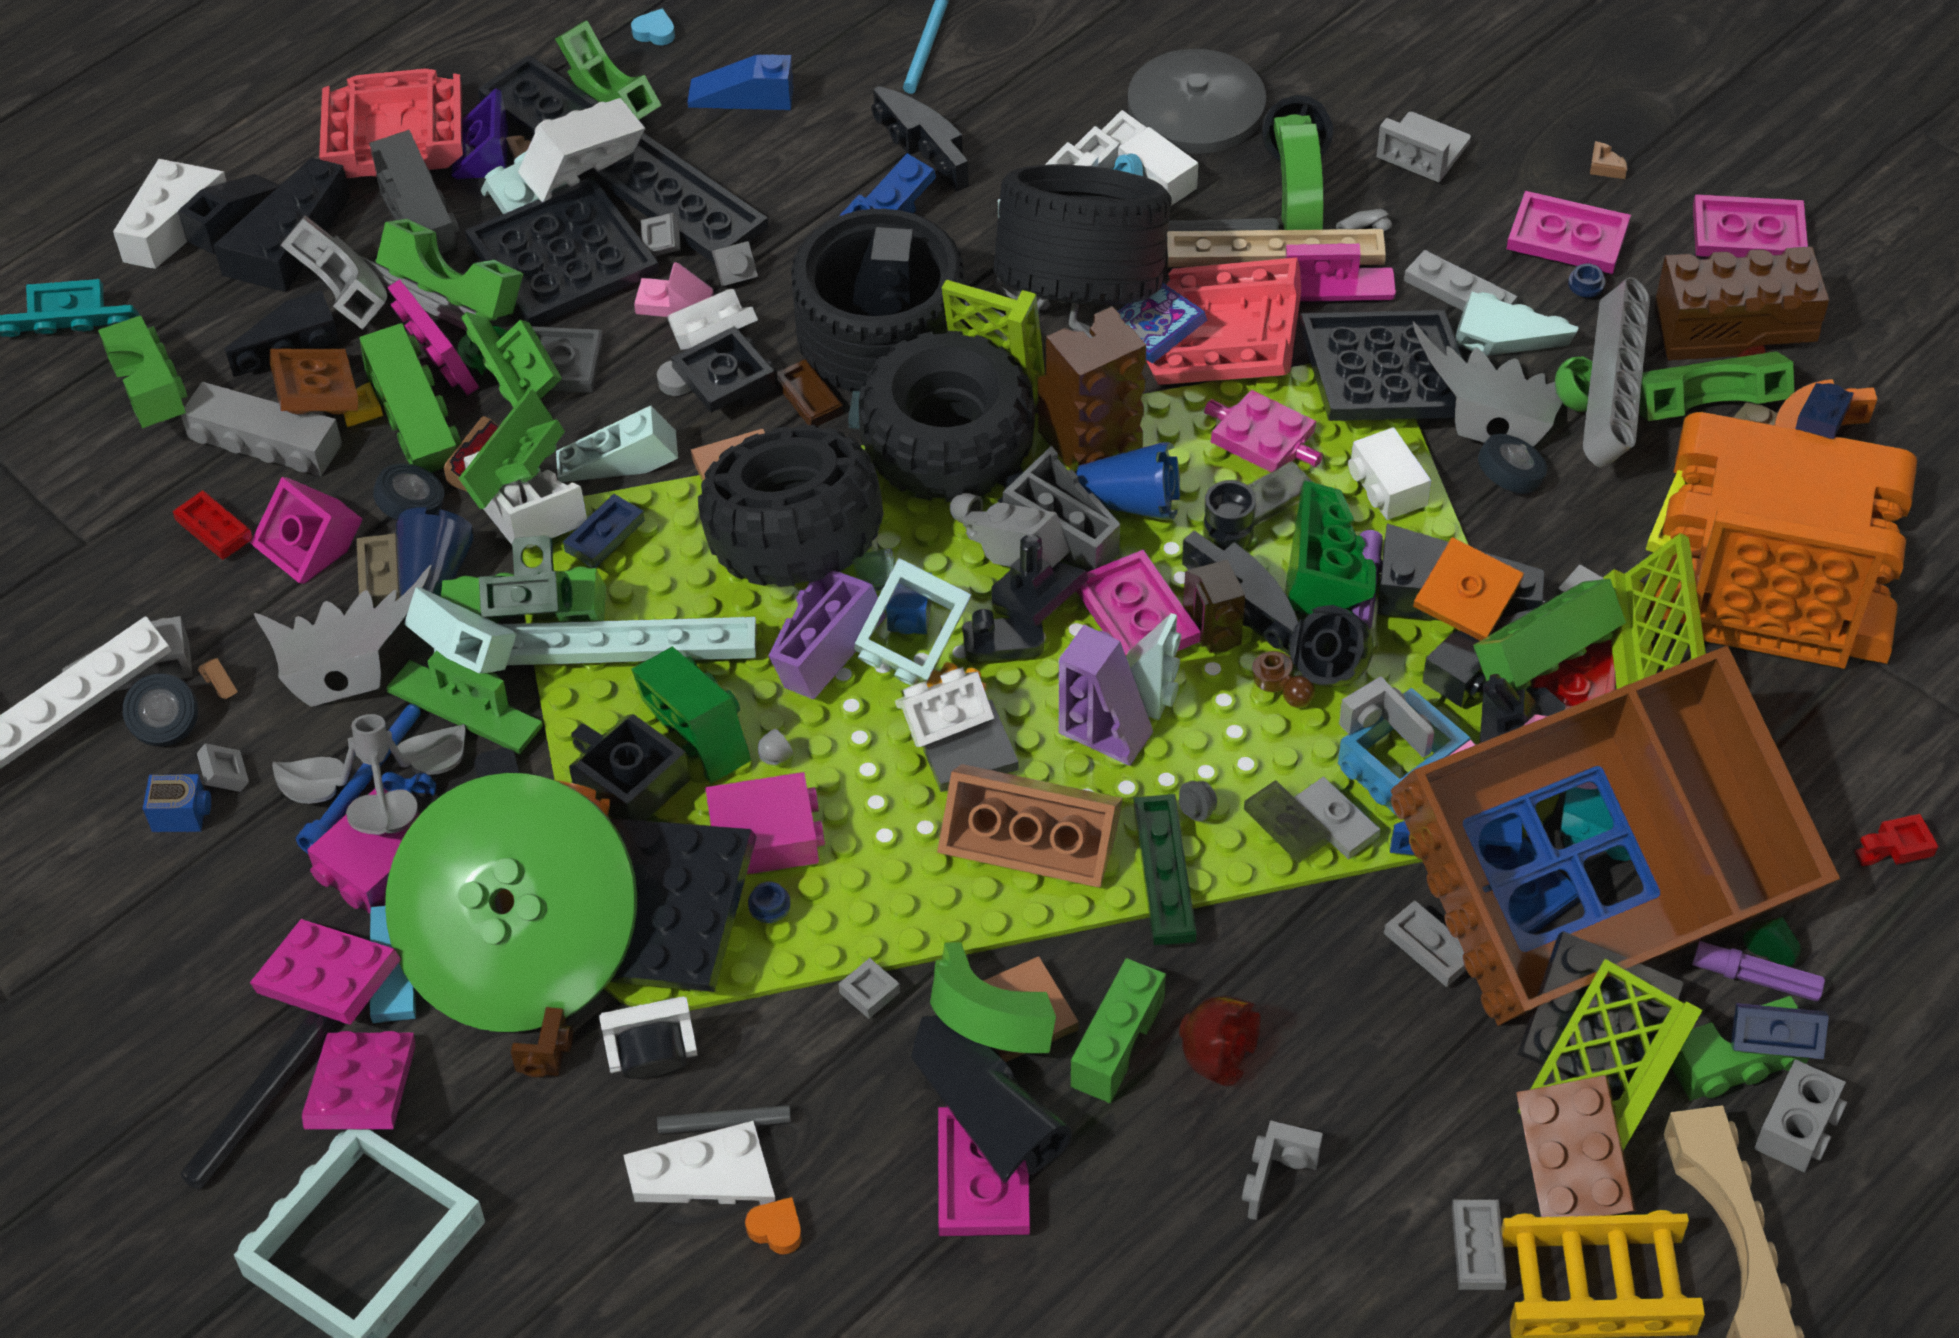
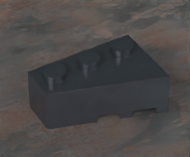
(886, 275)

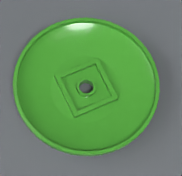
(567, 915)

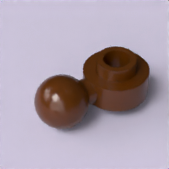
(1275, 673)

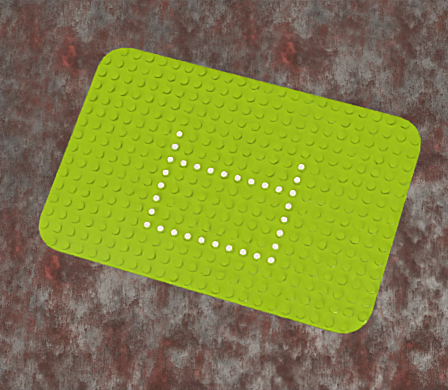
(880, 809)

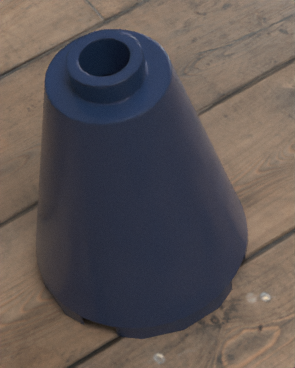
(430, 541)

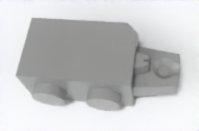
(1005, 525)

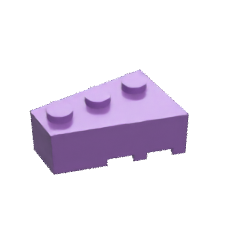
(822, 632)
(1101, 697)

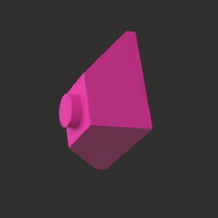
(304, 530)

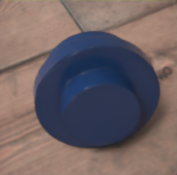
(1586, 280)
(769, 902)

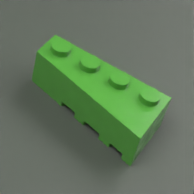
(408, 397)

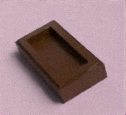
(808, 393)

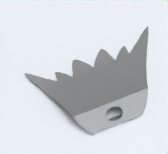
(1494, 393)
(337, 644)

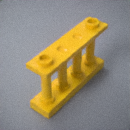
(1593, 1318)

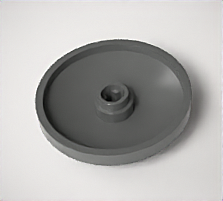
(1198, 99)

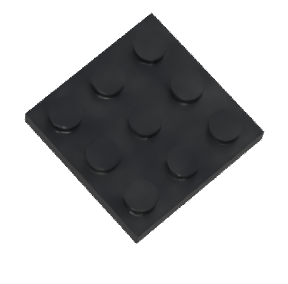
(1570, 961)

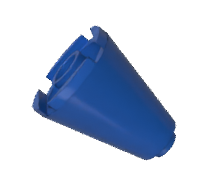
(1135, 481)

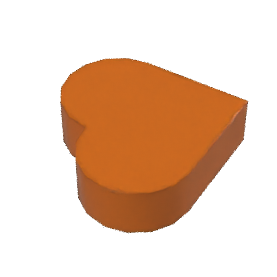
(776, 1225)

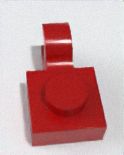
(1902, 838)

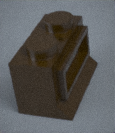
(1215, 605)

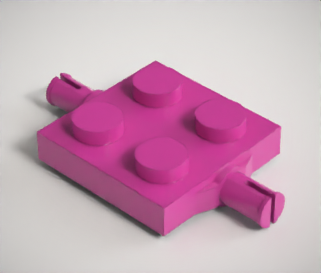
(1263, 432)

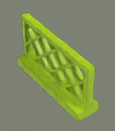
(1019, 324)
(1632, 640)
(1657, 1057)

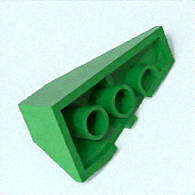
(1327, 554)

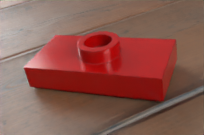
(212, 525)

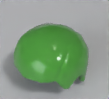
(1573, 383)

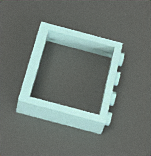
(411, 1278)

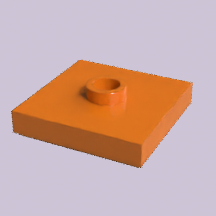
(1468, 589)

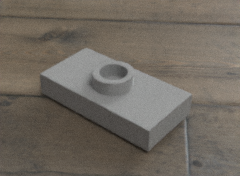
(1348, 826)
(1478, 1245)

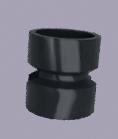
(1229, 514)

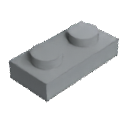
(1427, 942)

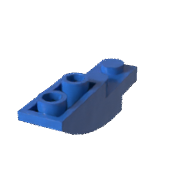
(898, 188)

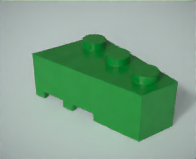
(696, 708)

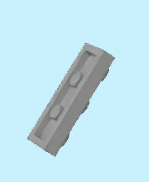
(1450, 281)

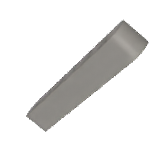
(1616, 373)

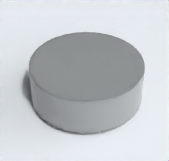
(670, 381)

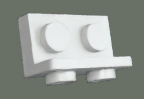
(709, 318)
(945, 707)

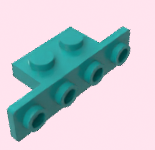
(64, 305)

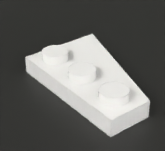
(707, 1166)

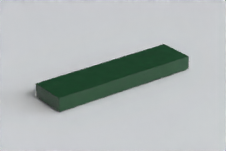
(1164, 870)

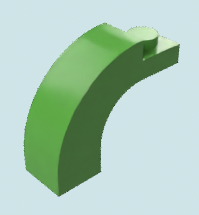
(599, 77)
(1301, 172)
(986, 1013)

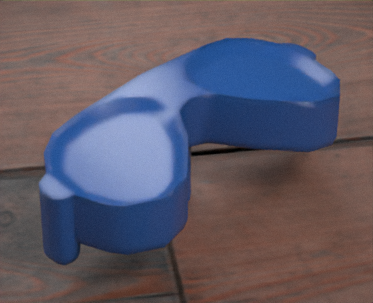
(418, 783)

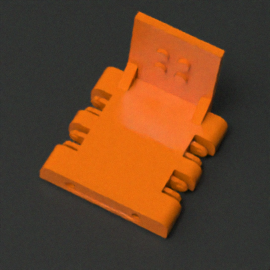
(1791, 538)

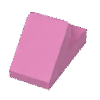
(667, 296)

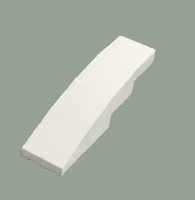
(1101, 143)

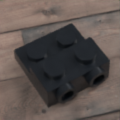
(726, 370)

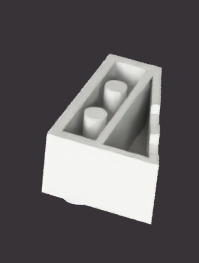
(578, 143)
(151, 224)
(536, 506)

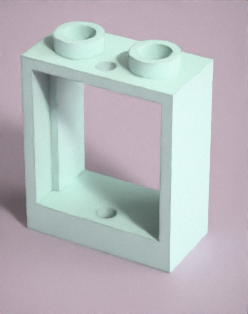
(928, 586)

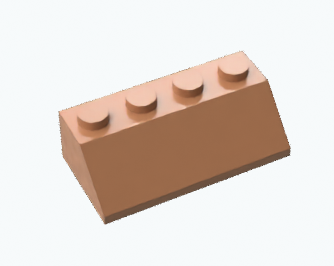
(1029, 825)

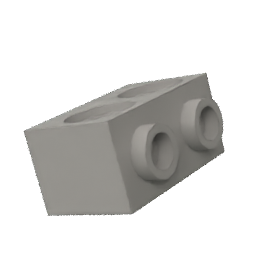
(1796, 1114)

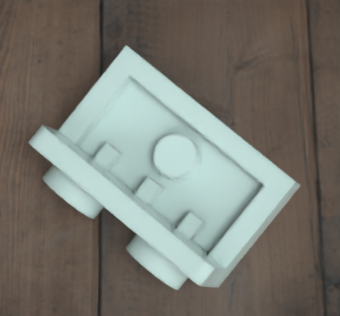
(509, 188)

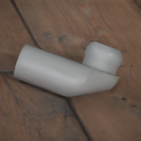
(1363, 219)

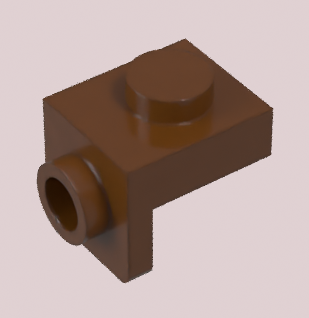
(546, 1056)

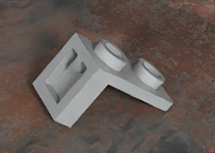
(1380, 699)
(1284, 1143)

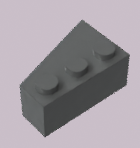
(410, 189)
(1085, 521)

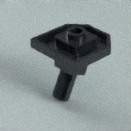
(1034, 587)
(1510, 709)

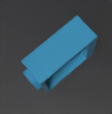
(1371, 773)

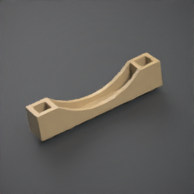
(1707, 1158)

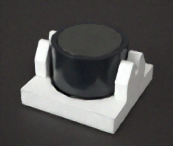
(649, 1038)

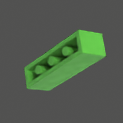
(1551, 634)

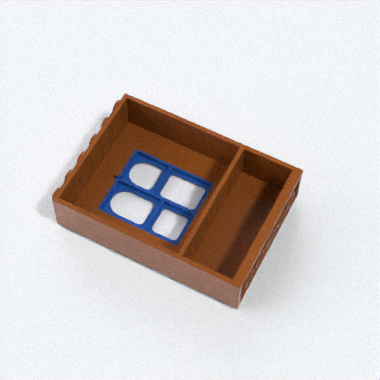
(1689, 798)

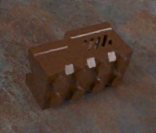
(1739, 302)
(1093, 391)

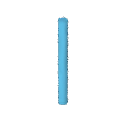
(924, 46)

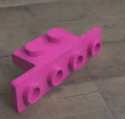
(1334, 274)

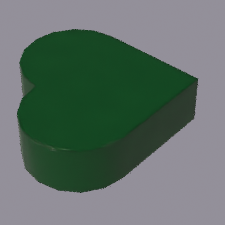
(1773, 940)

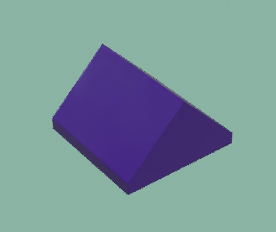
(483, 139)

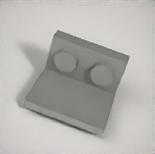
(1421, 145)

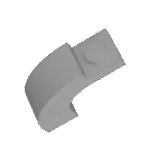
(350, 278)

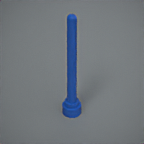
(313, 831)

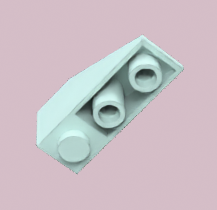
(1508, 328)
(621, 449)
(459, 633)
(1156, 667)

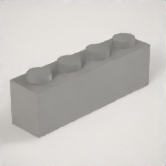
(261, 429)

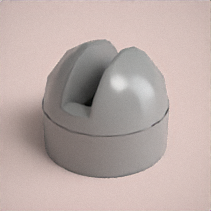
(964, 504)
(774, 748)

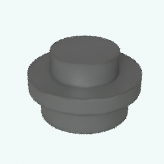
(1197, 800)

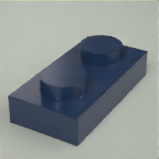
(1824, 410)
(604, 531)
(1779, 1031)

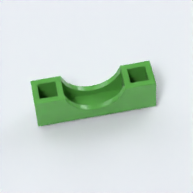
(413, 253)
(152, 378)
(1745, 378)
(587, 589)

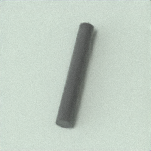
(723, 1119)

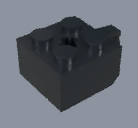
(629, 767)

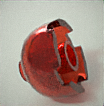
(1219, 1036)

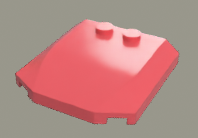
(386, 105)
(1247, 326)

